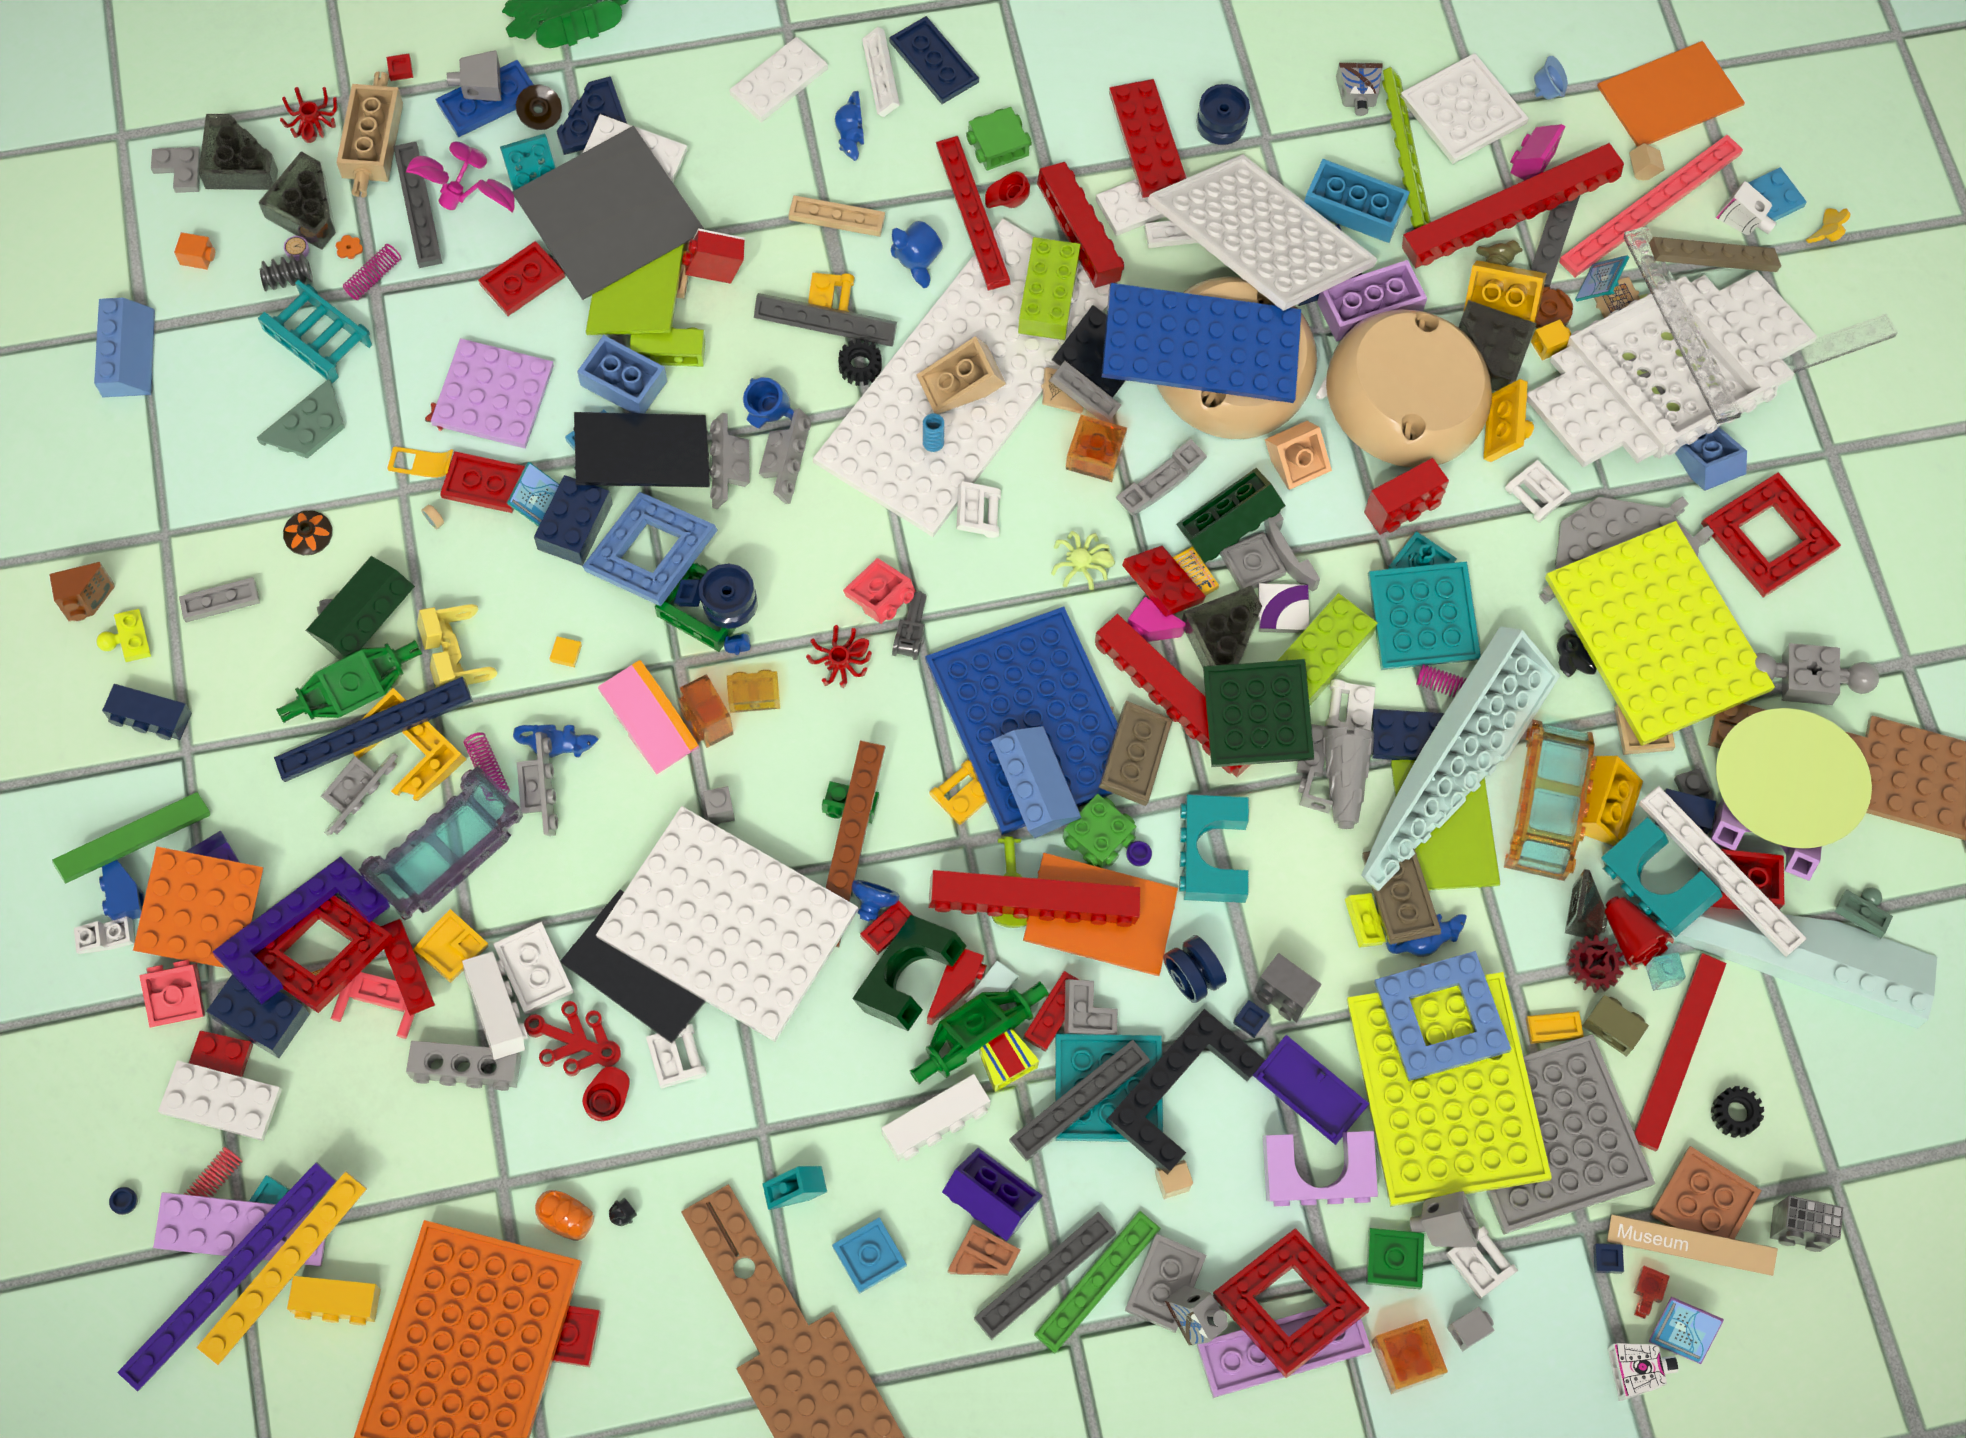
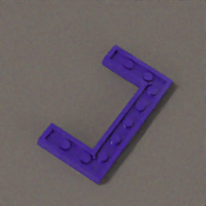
(239, 950)

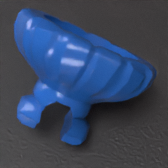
(873, 898)

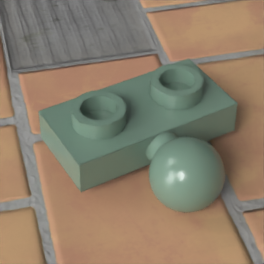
(1864, 911)

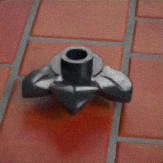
(1574, 658)

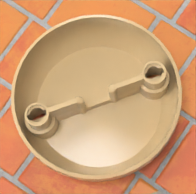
(1409, 388)
(1239, 415)

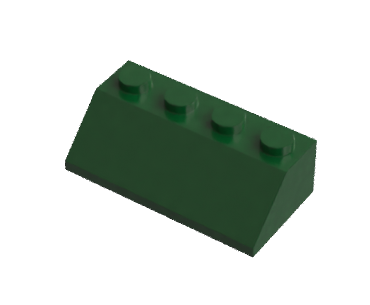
(1231, 515)
(360, 608)

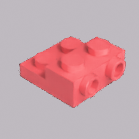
(880, 590)
(172, 993)

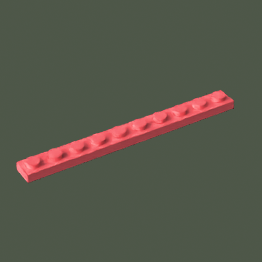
(1651, 205)

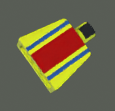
(1007, 1059)

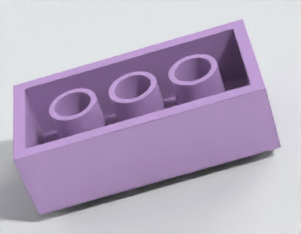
(1370, 294)

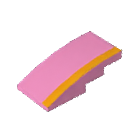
(648, 717)

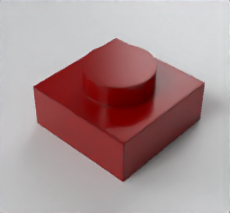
(399, 67)

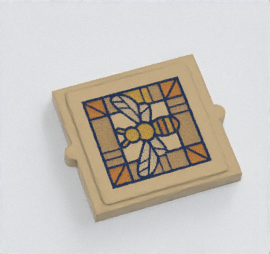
(1623, 296)

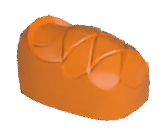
(564, 1215)

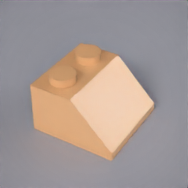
(1299, 454)

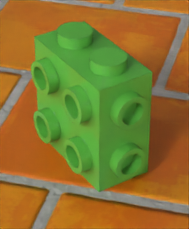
(998, 138)
(1100, 832)

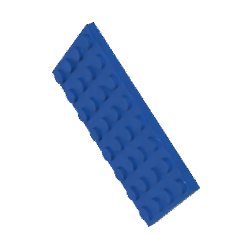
(1201, 343)

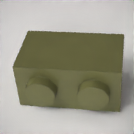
(1616, 1025)

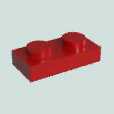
(886, 927)

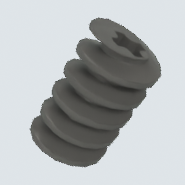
(285, 271)

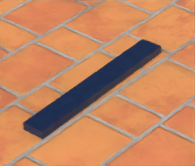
(373, 729)

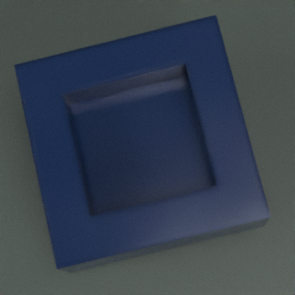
(688, 593)
(1251, 1019)
(1608, 1258)

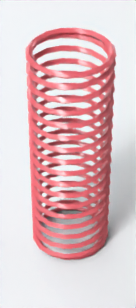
(213, 1173)

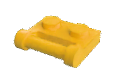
(823, 289)
(966, 801)

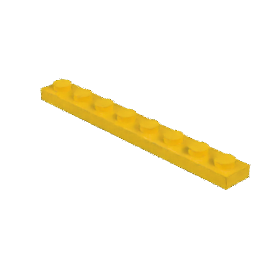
(281, 1268)

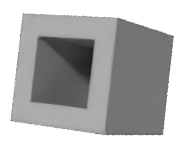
(718, 805)
(1471, 1328)

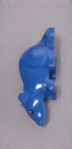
(849, 125)
(562, 741)
(1428, 945)

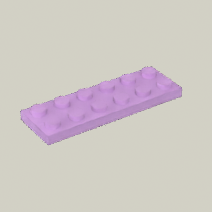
(214, 1225)
(1236, 1363)

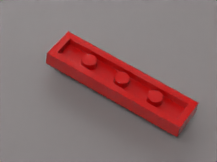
(407, 969)

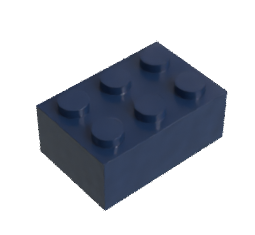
(573, 520)
(265, 1024)

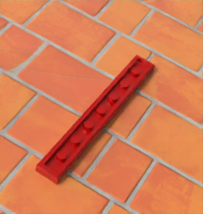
(973, 213)
(1679, 1051)

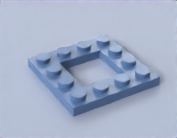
(656, 586)
(1423, 1060)

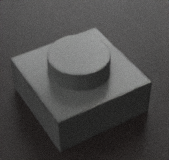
(1692, 783)

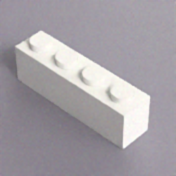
(494, 1005)
(936, 1117)

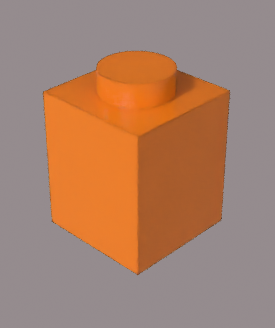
(194, 251)

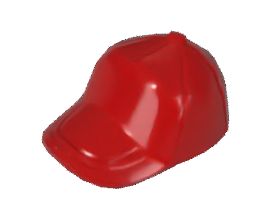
(1008, 192)
(606, 1094)

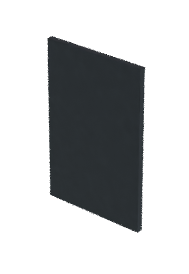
(641, 449)
(630, 984)

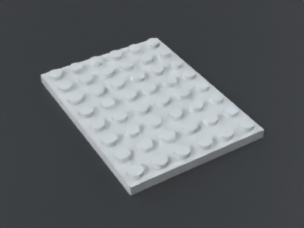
(1262, 231)
(728, 923)

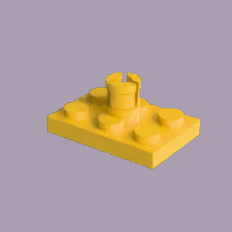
(1507, 421)

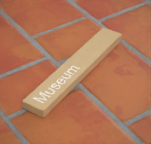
(1692, 1244)

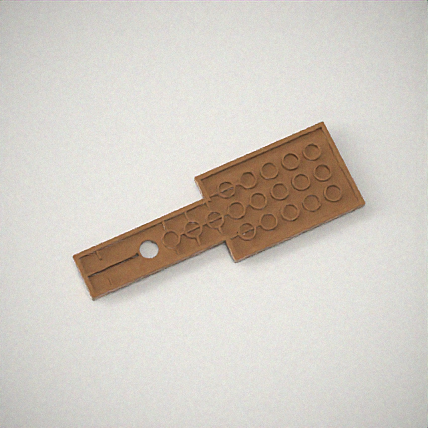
(1913, 771)
(805, 1374)

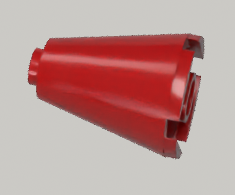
(1635, 932)

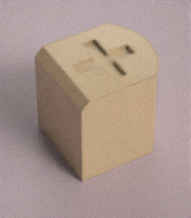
(1646, 162)
(1176, 1182)

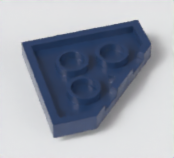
(597, 99)

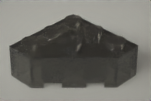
(234, 157)
(301, 201)
(1499, 339)
(1223, 627)

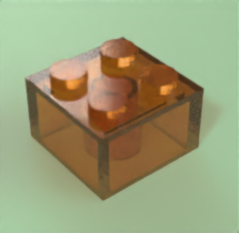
(1096, 448)
(705, 711)
(1409, 1356)

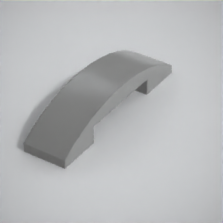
(1162, 480)
(1301, 572)

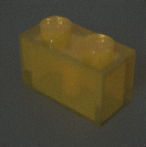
(753, 691)

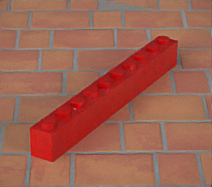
(1512, 205)

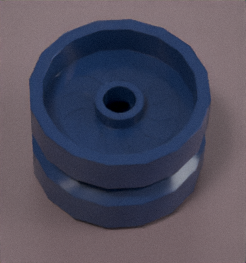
(1223, 114)
(728, 596)
(1195, 969)

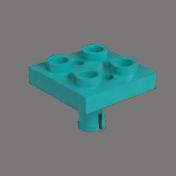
(526, 154)
(1423, 552)

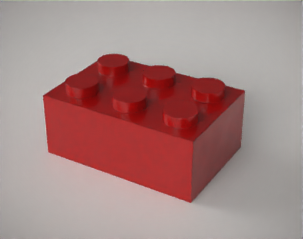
(1406, 497)
(1763, 870)

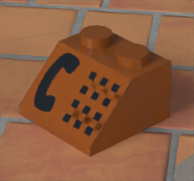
(81, 590)

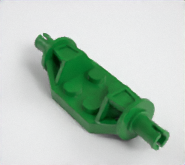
(349, 682)
(974, 1027)

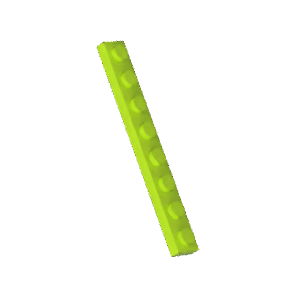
(1405, 144)

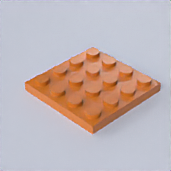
(195, 905)

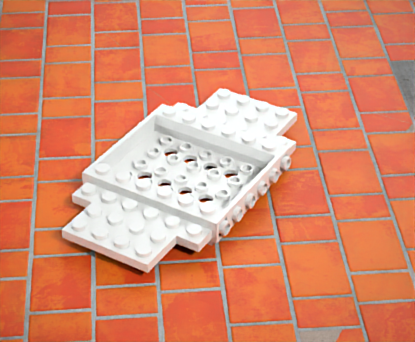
(1605, 403)

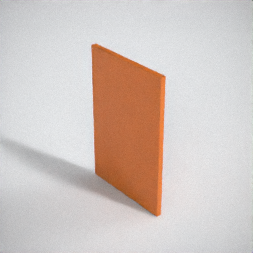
(1670, 94)
(1132, 947)

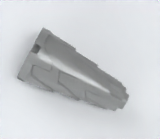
(1347, 769)

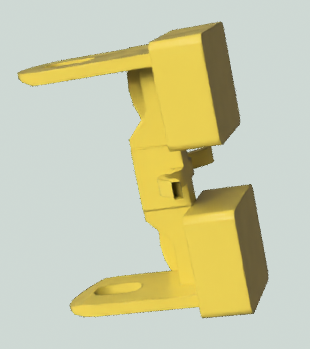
(437, 631)

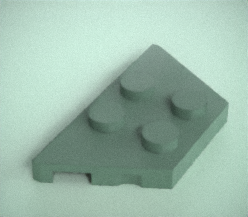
(307, 424)

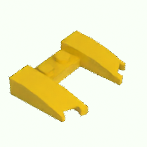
(440, 754)

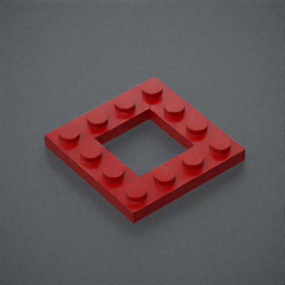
(1767, 576)
(319, 990)
(1292, 1351)

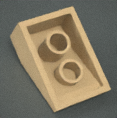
(961, 377)

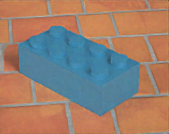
(1356, 200)

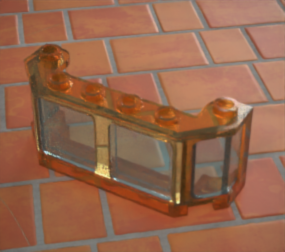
(1552, 801)

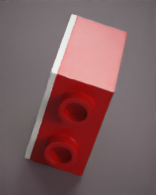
(714, 256)

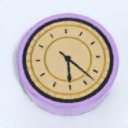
(295, 246)

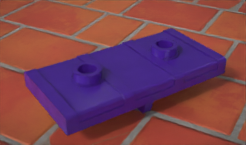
(1311, 1089)

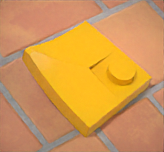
(449, 944)

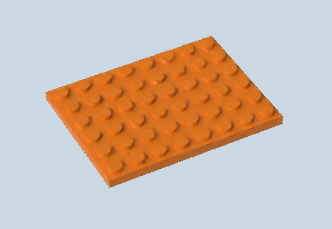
(469, 1339)

